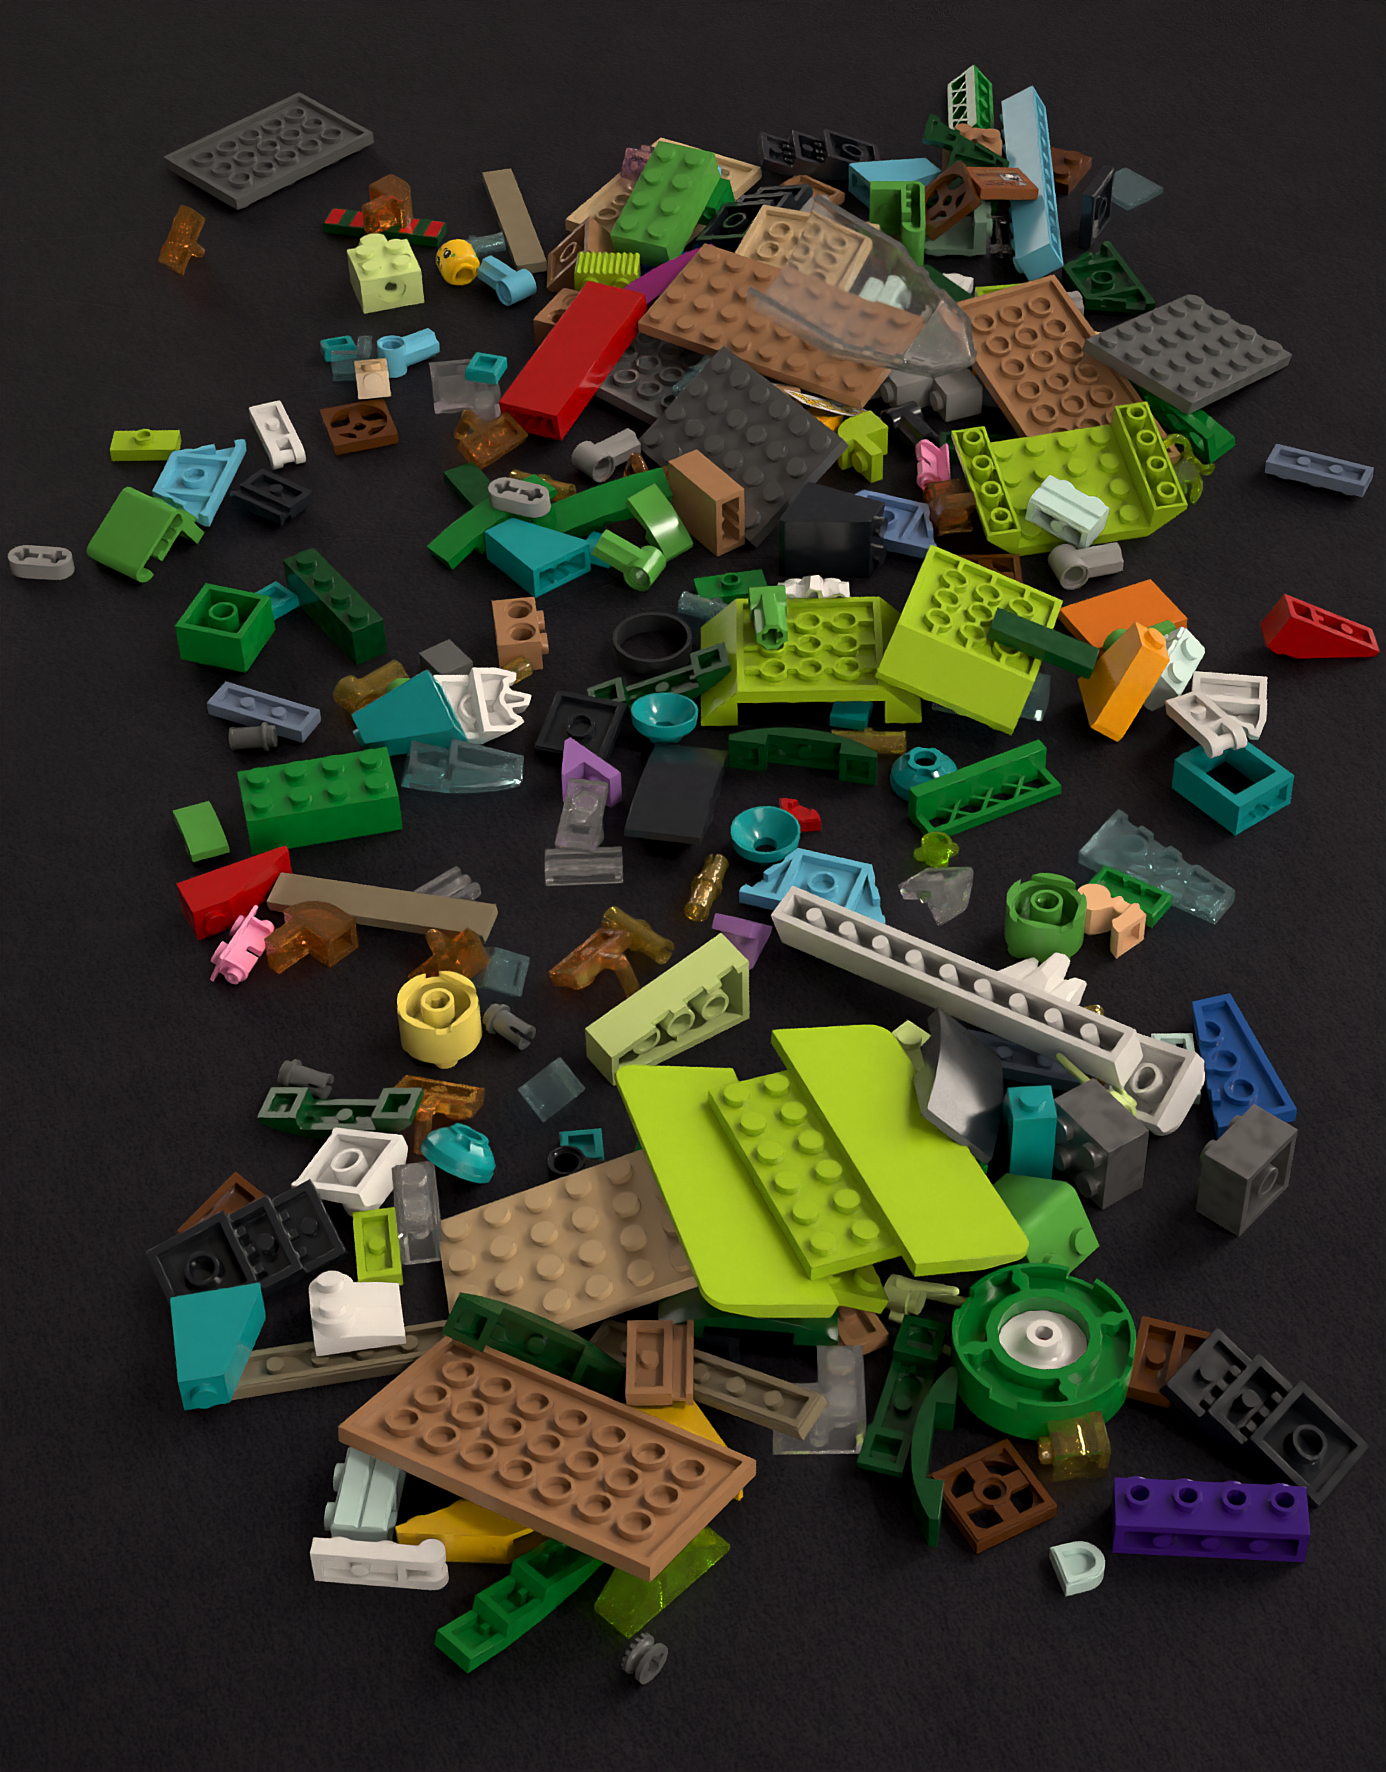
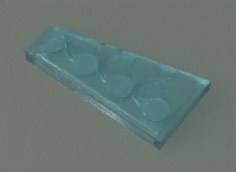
(1143, 858)

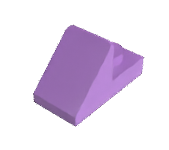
(583, 764)
(744, 934)

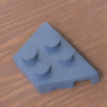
(908, 524)

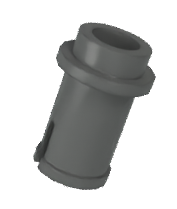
(253, 737)
(501, 1021)
(296, 1075)

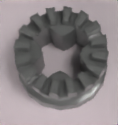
(644, 1658)

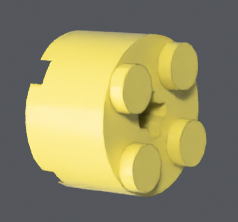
(439, 1018)

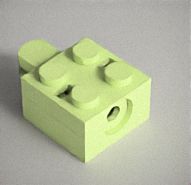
(384, 273)

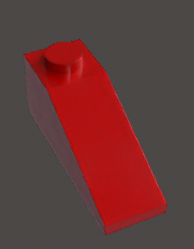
(1312, 632)
(220, 896)

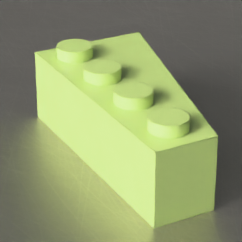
(674, 1010)

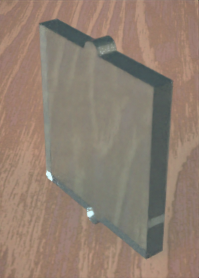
(1133, 189)

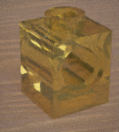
(1076, 1447)

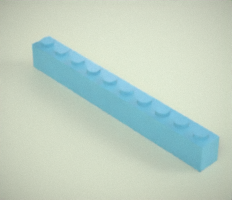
(1034, 221)

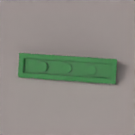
(972, 102)
(1202, 431)
(976, 787)

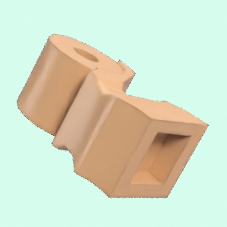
(1114, 915)

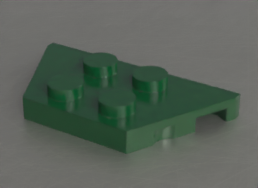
(1107, 282)

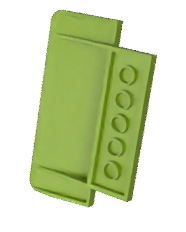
(857, 1164)
(717, 1209)

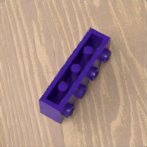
(1210, 1519)

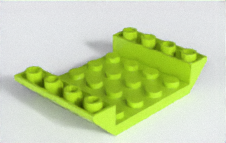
(1114, 462)
(944, 646)
(827, 658)

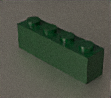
(335, 606)

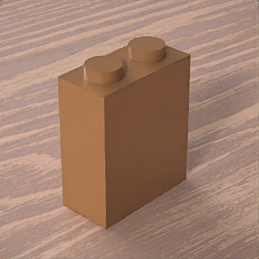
(707, 502)

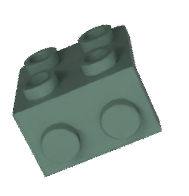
(965, 237)

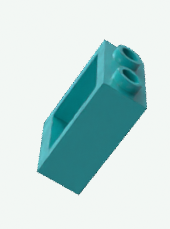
(1239, 811)

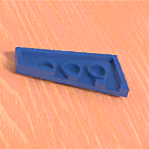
(1235, 1064)

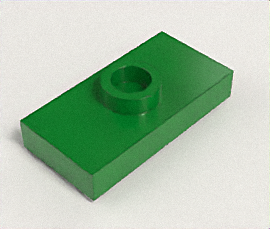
(729, 585)
(1150, 899)

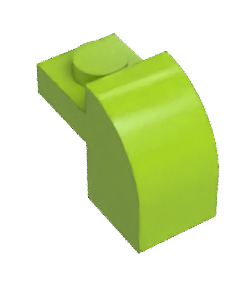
(867, 445)

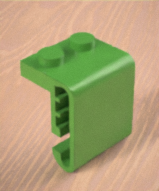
(900, 211)
(139, 529)
(1050, 1219)

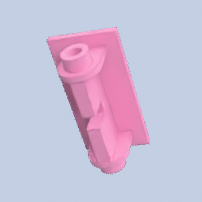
(932, 463)
(233, 958)

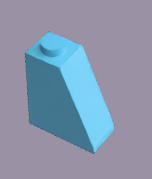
(890, 170)

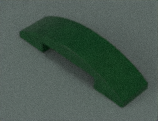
(707, 669)
(803, 748)
(299, 1114)
(693, 1306)
(534, 1340)
(909, 1380)
(935, 1414)

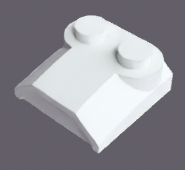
(1164, 1084)
(355, 1168)
(354, 1314)

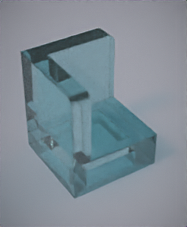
(343, 361)
(504, 973)
(551, 1089)

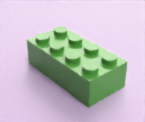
(666, 203)

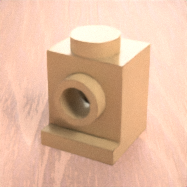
(372, 378)

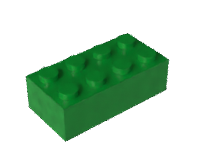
(320, 800)

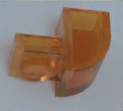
(388, 205)
(949, 507)
(311, 929)

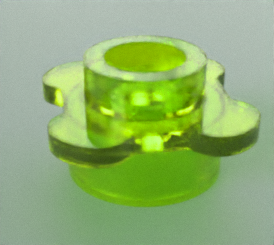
(936, 849)

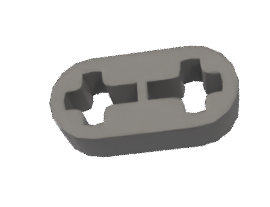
(519, 497)
(41, 562)

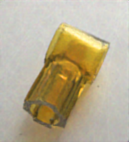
(357, 693)

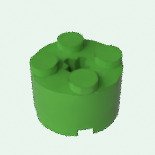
(1044, 917)

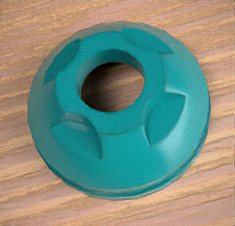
(664, 716)
(907, 773)
(765, 827)
(460, 1152)

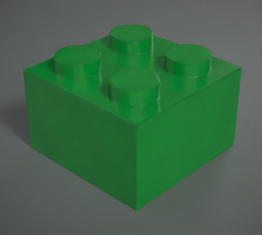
(225, 627)

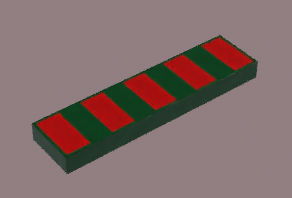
(418, 232)

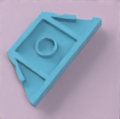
(199, 479)
(826, 876)

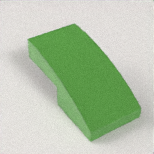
(660, 521)
(201, 831)

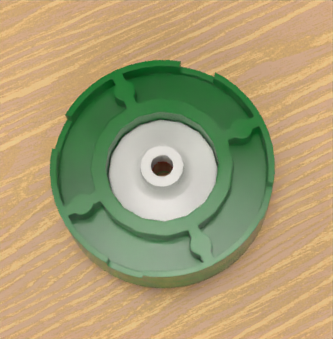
(1041, 1348)

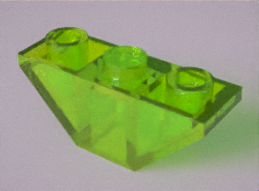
(633, 1602)

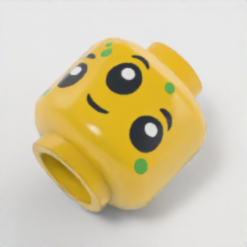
(457, 262)

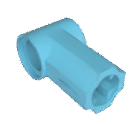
(508, 283)
(407, 350)

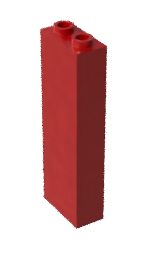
(574, 359)

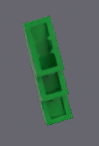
(600, 505)
(469, 530)
(516, 1603)

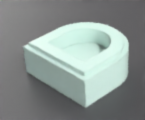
(1077, 1566)

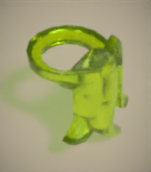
(1188, 467)

